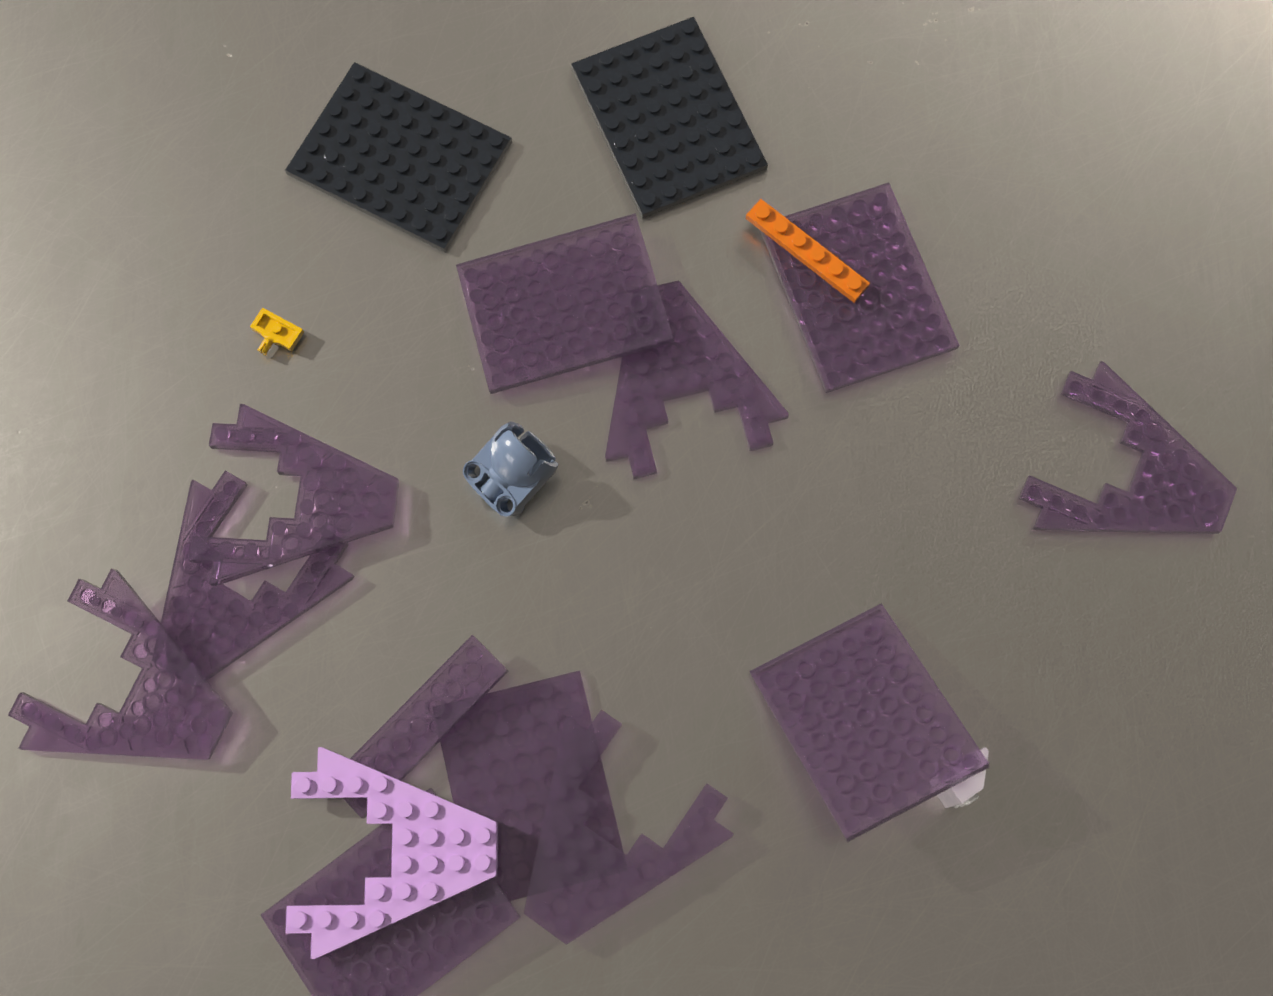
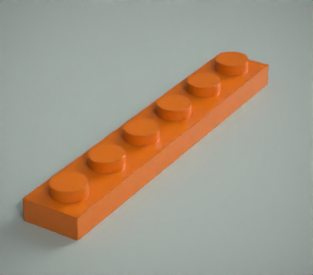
(807, 250)

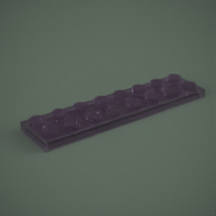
(430, 714)

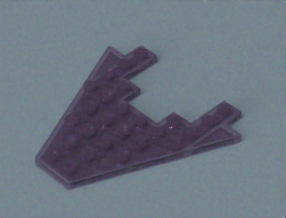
(692, 364)

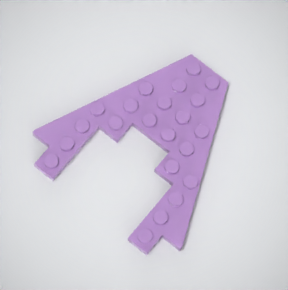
(434, 851)

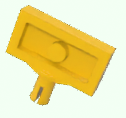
(275, 331)

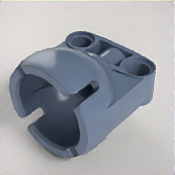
(510, 469)

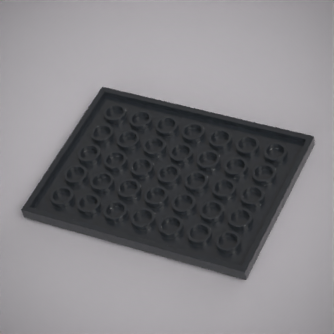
(668, 117)
(399, 156)

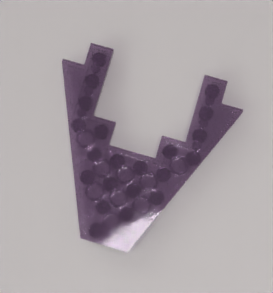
(1171, 485)
(335, 500)
(216, 622)
(168, 708)
(578, 873)

